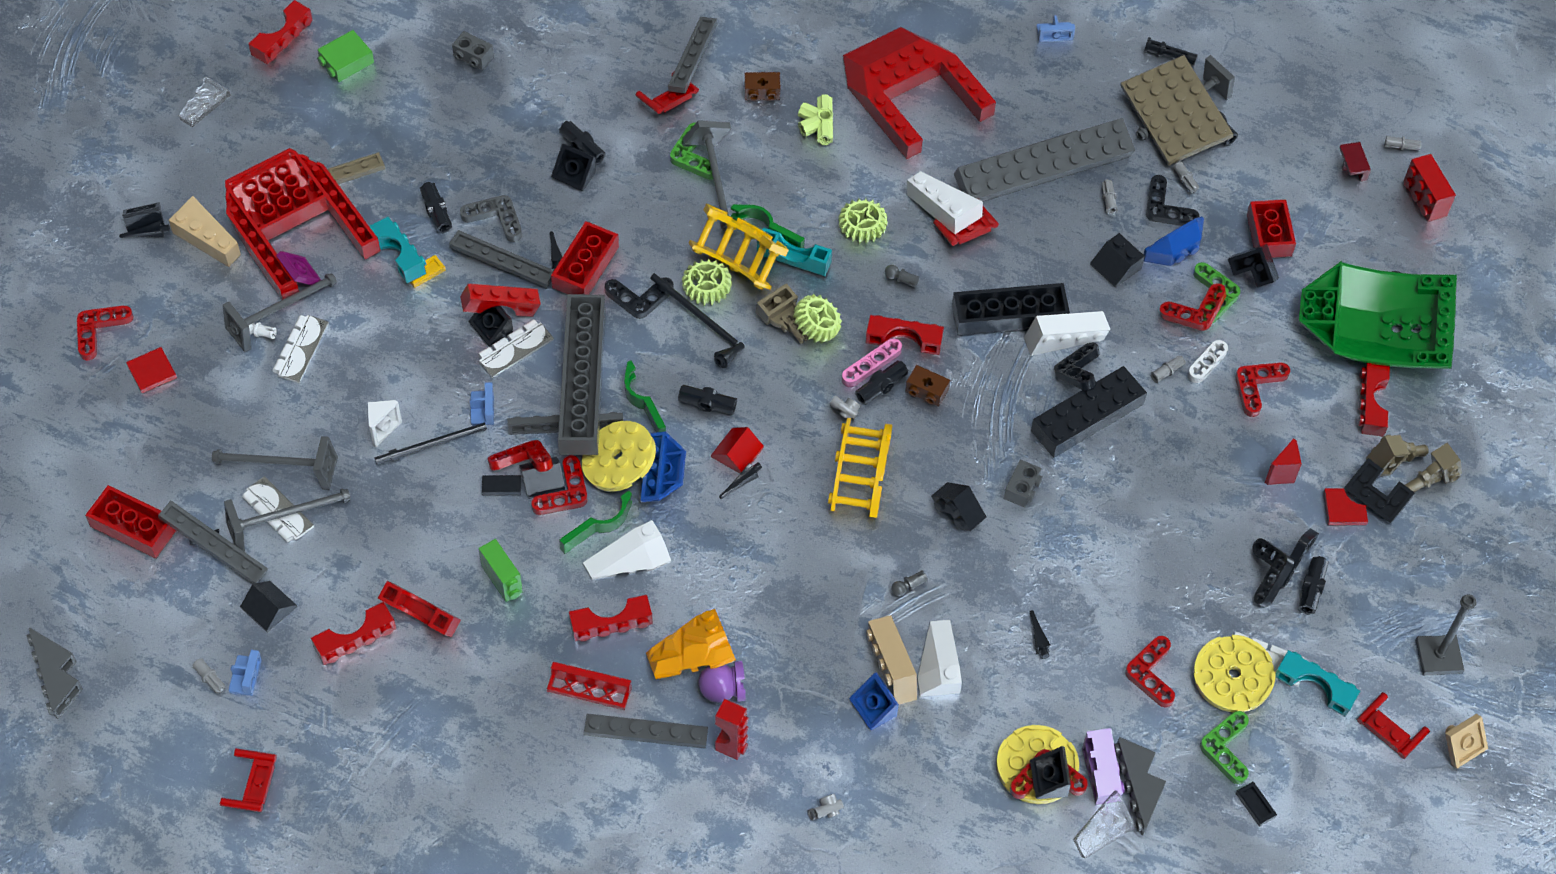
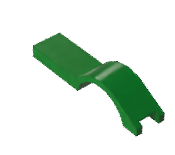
(763, 215)
(642, 402)
(592, 526)

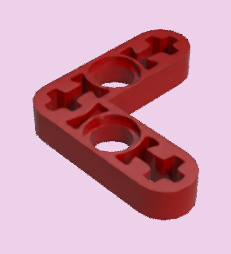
(1196, 314)
(91, 325)
(1254, 379)
(530, 450)
(572, 492)
(1144, 669)
(1028, 787)

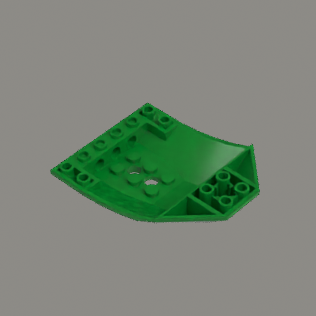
(1357, 307)

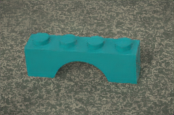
(813, 259)
(408, 263)
(1339, 694)

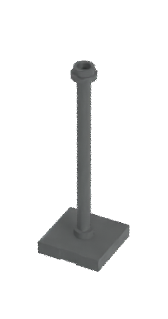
(1216, 77)
(710, 134)
(239, 327)
(323, 465)
(237, 525)
(1442, 653)

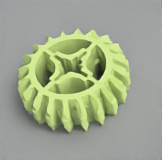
(867, 220)
(707, 289)
(817, 318)

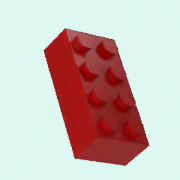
(585, 260)
(130, 521)

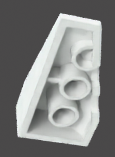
(634, 551)
(939, 664)

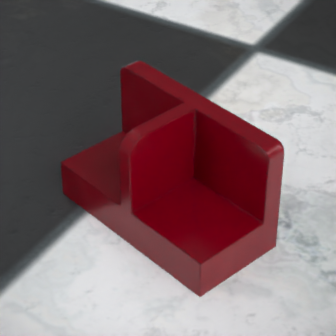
(1355, 160)

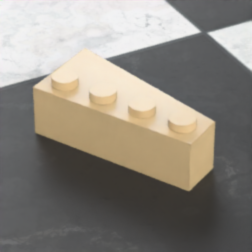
(204, 232)
(893, 659)

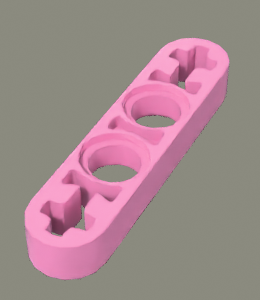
(871, 362)

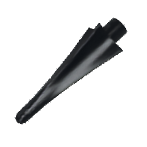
(152, 230)
(556, 255)
(745, 476)
(1041, 642)

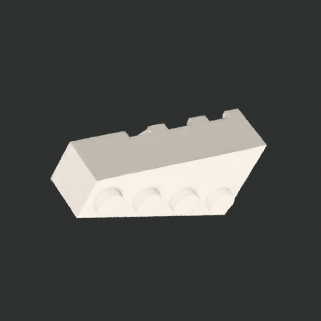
(944, 202)
(1065, 331)

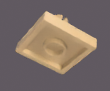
(1466, 740)

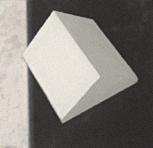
(383, 419)

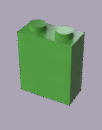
(345, 56)
(500, 570)

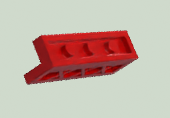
(592, 679)

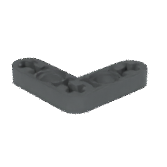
(496, 210)

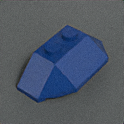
(1176, 245)
(666, 471)

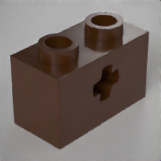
(762, 86)
(927, 385)

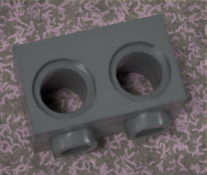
(473, 50)
(1021, 483)

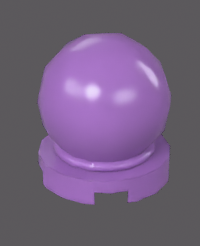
(723, 683)

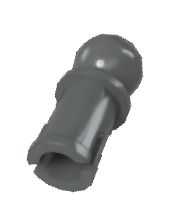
(892, 272)
(899, 587)

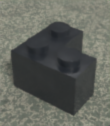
(1258, 261)
(961, 503)

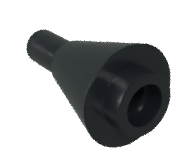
(724, 357)

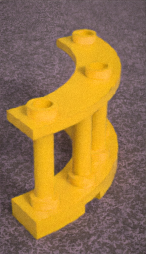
(750, 232)
(878, 462)

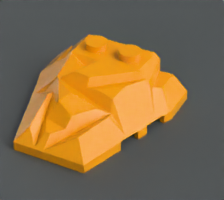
(691, 646)

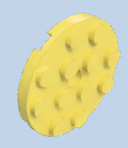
(636, 460)
(1237, 693)
(1022, 747)

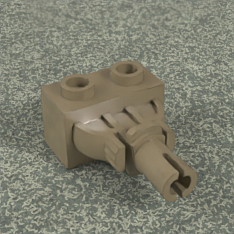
(778, 311)
(1393, 451)
(1444, 467)

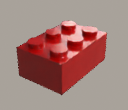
(1429, 187)
(1271, 225)

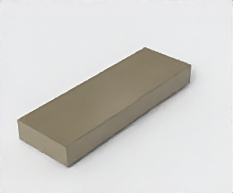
(357, 168)

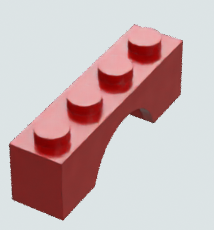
(268, 45)
(481, 297)
(925, 335)
(1373, 418)
(419, 608)
(589, 625)
(332, 646)
(733, 736)

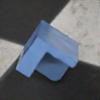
(1055, 31)
(482, 406)
(245, 673)

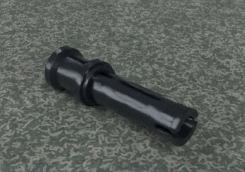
(1163, 49)

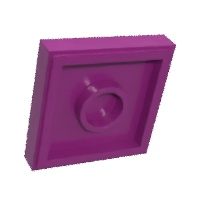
(298, 268)

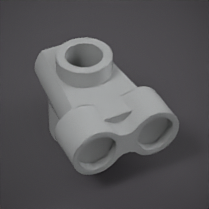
(848, 409)
(829, 806)

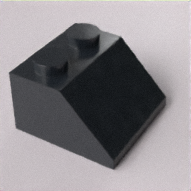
(1118, 260)

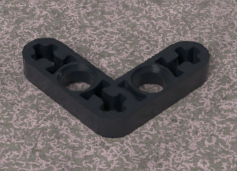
(1163, 210)
(636, 301)
(1071, 367)
(1303, 545)
(1281, 562)

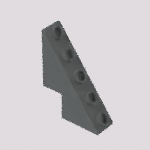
(53, 670)
(1141, 785)

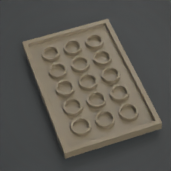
(1176, 110)

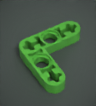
(687, 157)
(1230, 286)
(1221, 742)

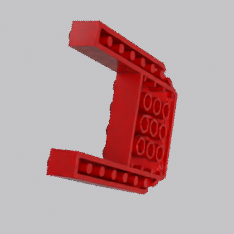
(900, 64)
(282, 196)

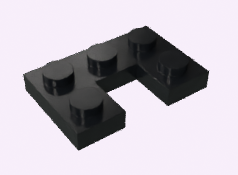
(1386, 506)

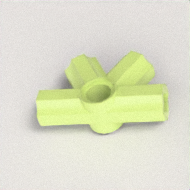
(817, 119)

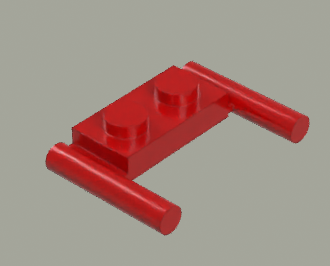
(667, 99)
(972, 231)
(1388, 731)
(258, 781)

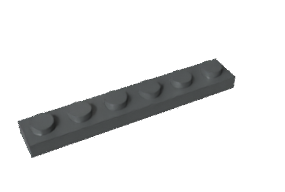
(692, 55)
(501, 258)
(550, 424)
(212, 542)
(646, 731)

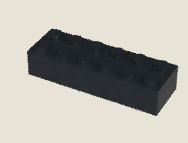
(1006, 307)
(1088, 412)

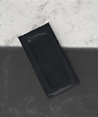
(501, 485)
(1256, 804)

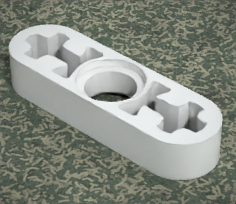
(1207, 369)

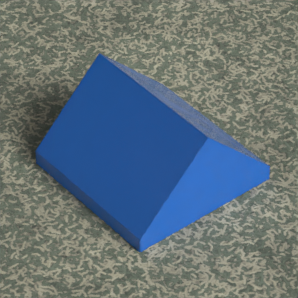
(875, 702)

